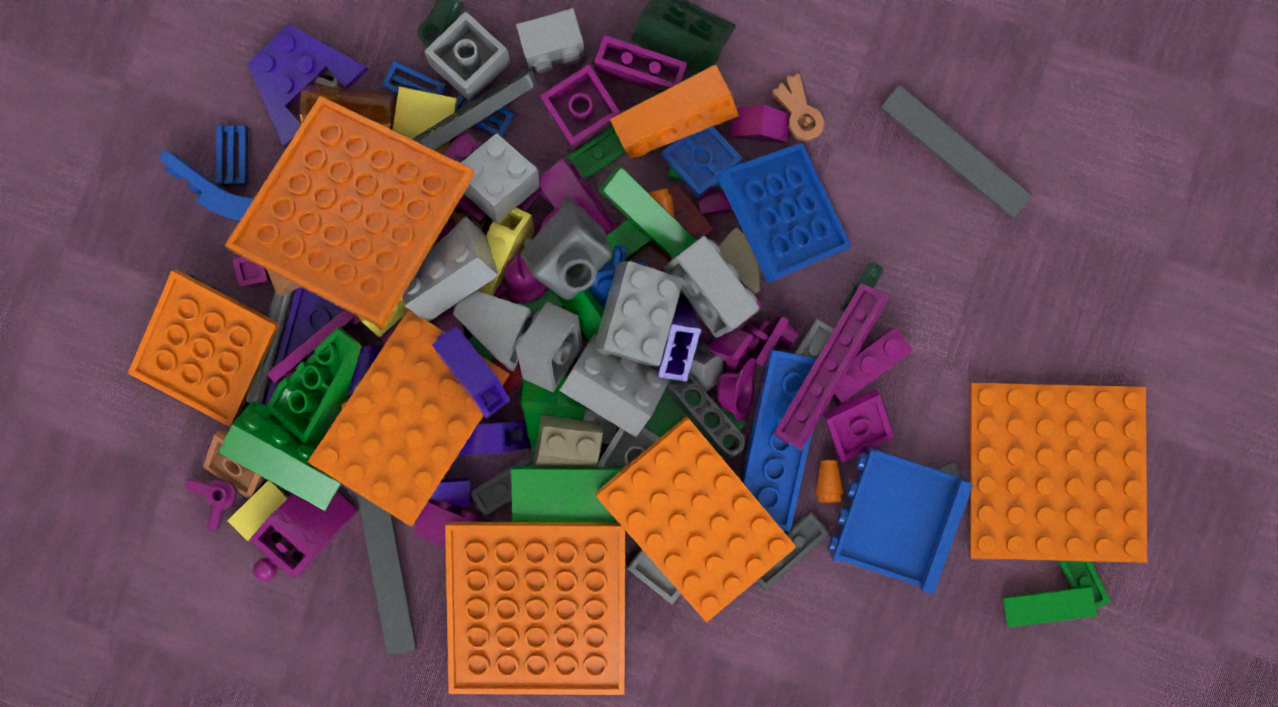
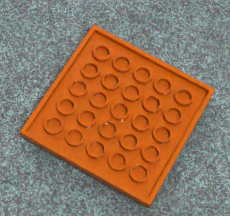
(350, 211)
(1057, 472)
(535, 608)

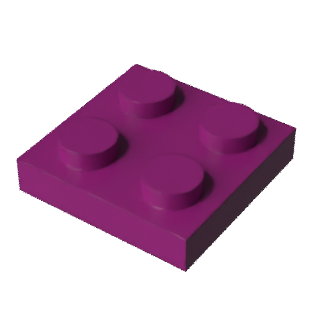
(858, 425)

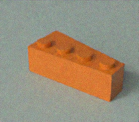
(675, 113)

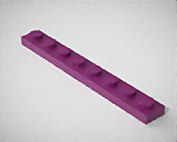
(307, 349)

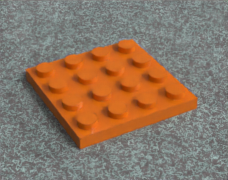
(203, 348)

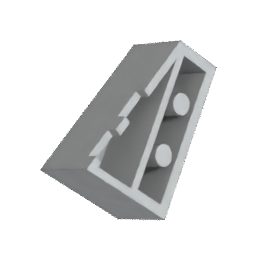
(451, 271)

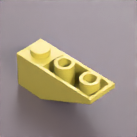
(504, 241)

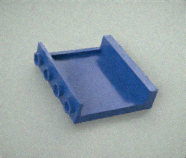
(900, 518)

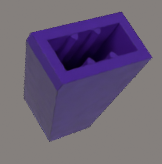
(680, 343)
(471, 371)
(497, 438)

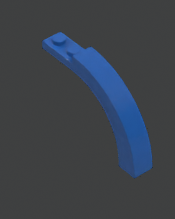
(211, 195)

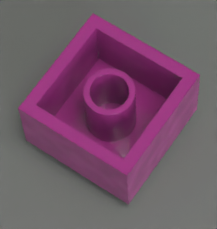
(580, 107)

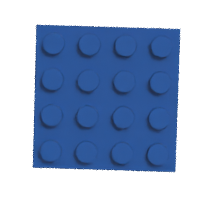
(784, 211)

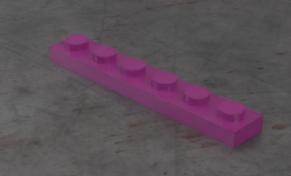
(831, 366)

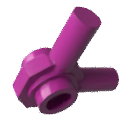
(219, 494)

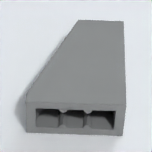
(495, 324)

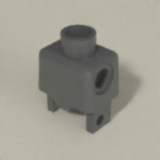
(567, 251)

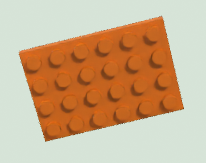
(401, 424)
(695, 519)

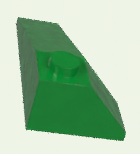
(313, 393)
(539, 401)

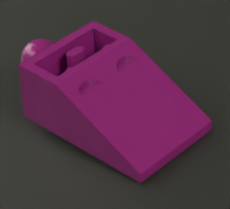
(303, 530)

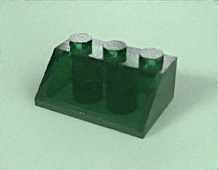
(683, 33)

